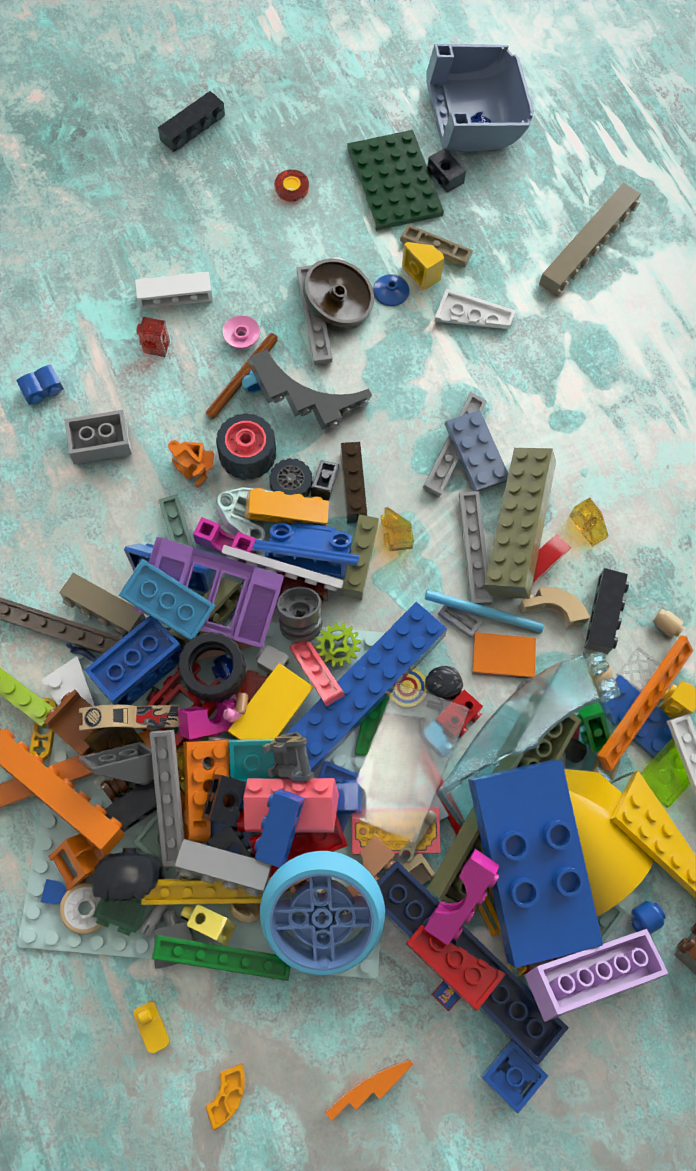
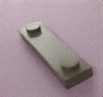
(451, 251)

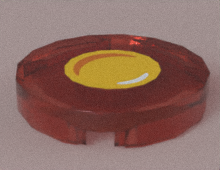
(291, 185)

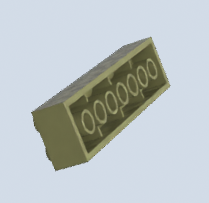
(521, 523)

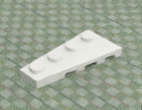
(468, 310)
(66, 679)

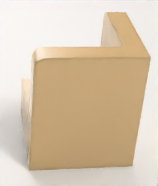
(420, 869)

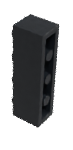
(191, 121)
(606, 611)
(133, 806)

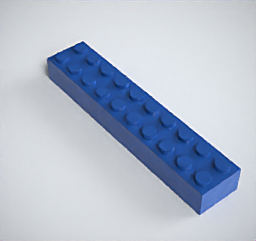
(369, 682)

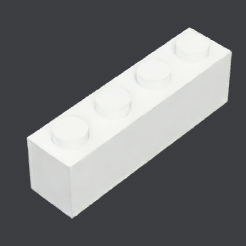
(173, 290)

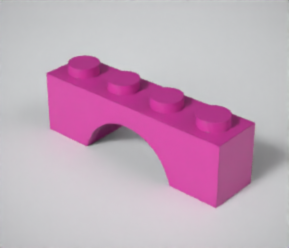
(448, 917)

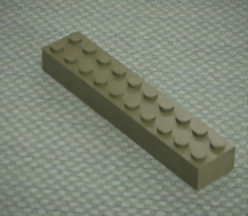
(446, 882)

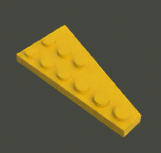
(651, 828)

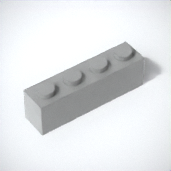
(223, 867)

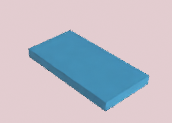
(166, 600)

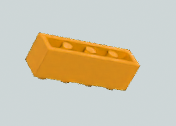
(285, 508)

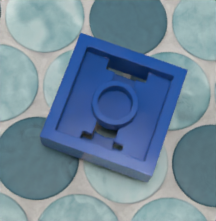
(516, 1078)

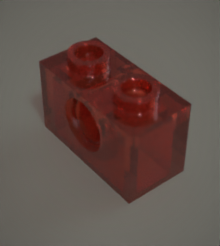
(153, 336)

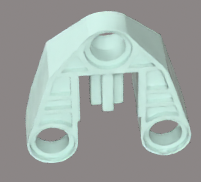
(234, 515)

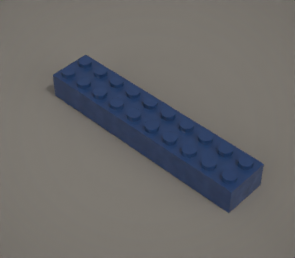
(510, 1003)

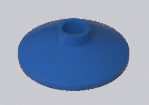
(391, 295)

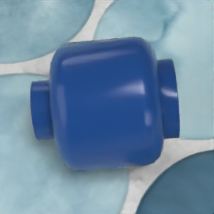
(647, 916)

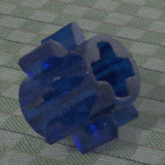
(223, 667)

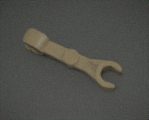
(411, 847)

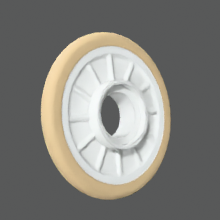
(69, 909)

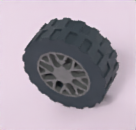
(291, 477)

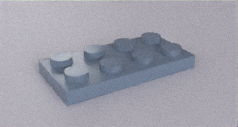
(477, 450)

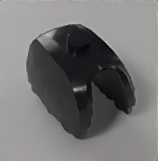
(126, 875)

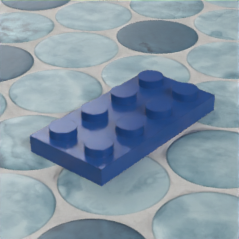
(654, 732)

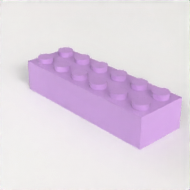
(595, 974)

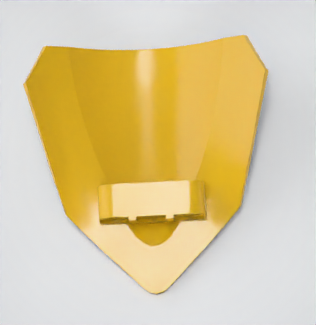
(611, 857)

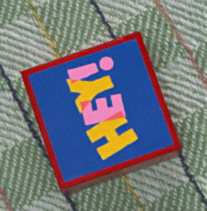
(445, 996)

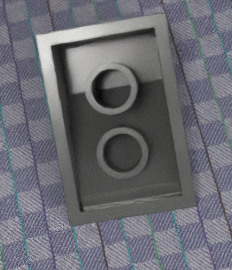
(125, 763)

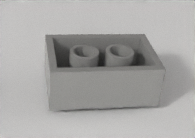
(97, 437)

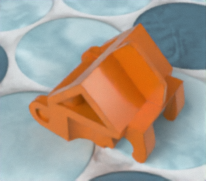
(192, 460)
(82, 855)

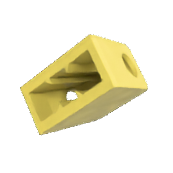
(214, 926)

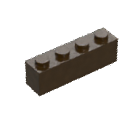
(353, 481)

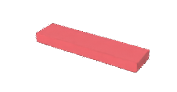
(317, 672)

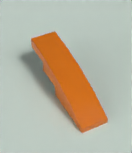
(377, 1083)

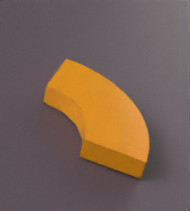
(228, 1098)

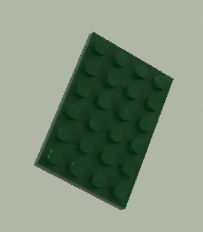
(394, 180)

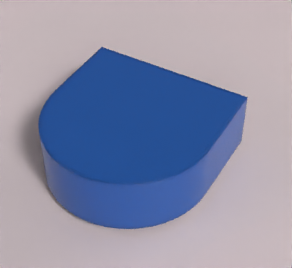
(53, 892)

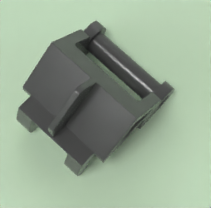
(290, 757)

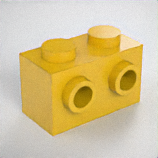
(679, 700)

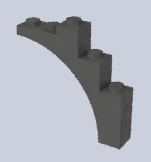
(277, 385)

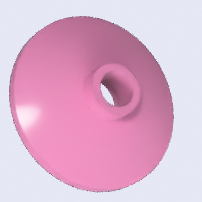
(241, 325)

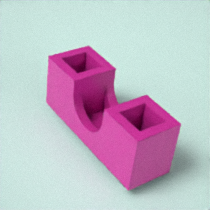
(214, 537)
(195, 721)

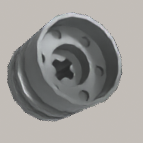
(300, 614)

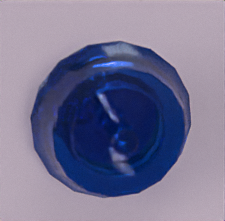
(477, 118)

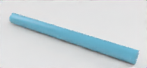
(484, 611)

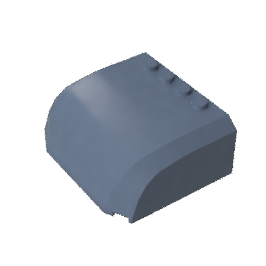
(475, 80)

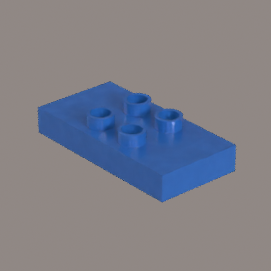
(543, 878)

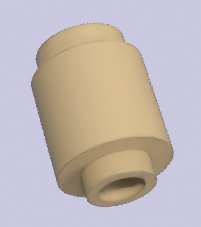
(668, 623)

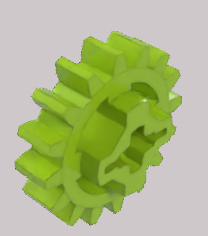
(346, 650)

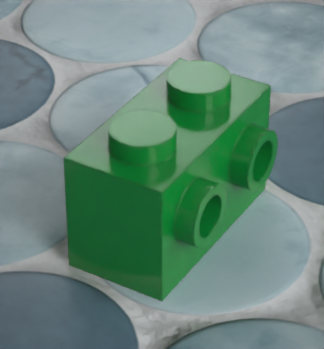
(594, 726)

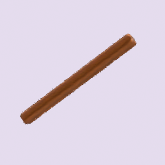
(236, 381)

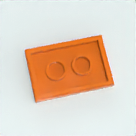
(504, 655)

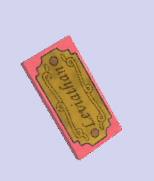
(363, 833)

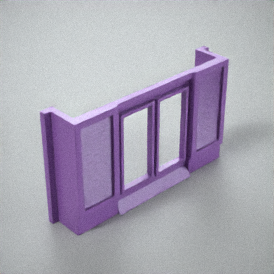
(256, 597)

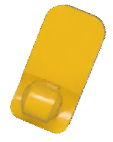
(151, 1027)

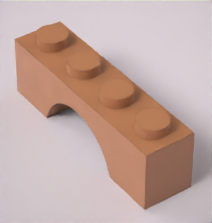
(375, 858)

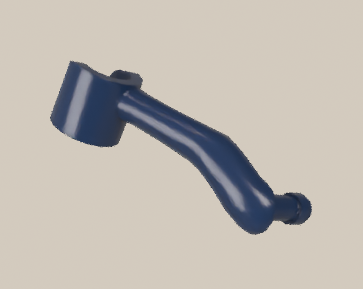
(81, 651)

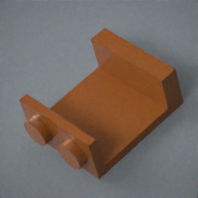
(66, 722)

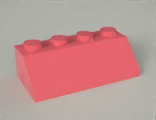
(317, 811)

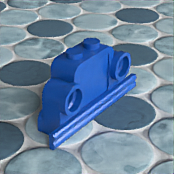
(310, 548)

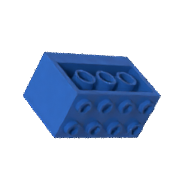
(135, 663)

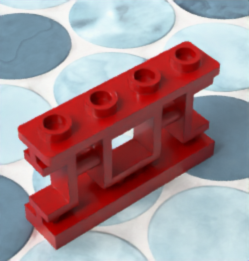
(172, 688)

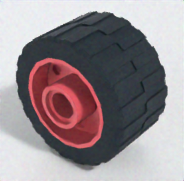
(246, 446)

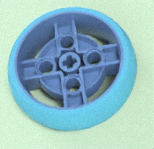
(279, 914)

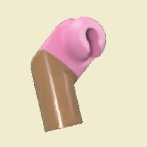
(234, 714)

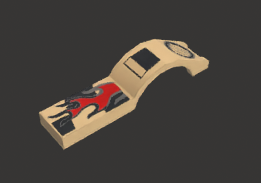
(129, 716)

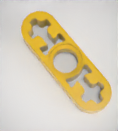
(36, 744)

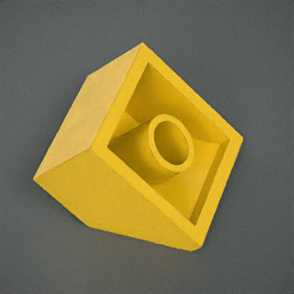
(423, 263)

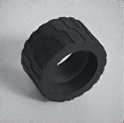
(196, 648)

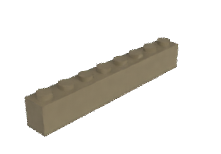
(589, 239)

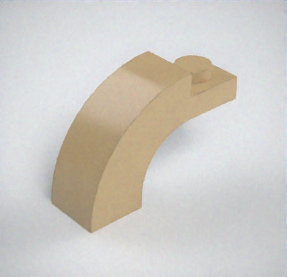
(559, 601)

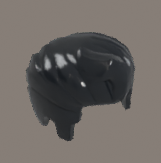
(444, 682)

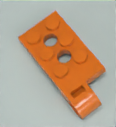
(195, 827)

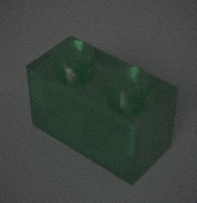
(123, 914)

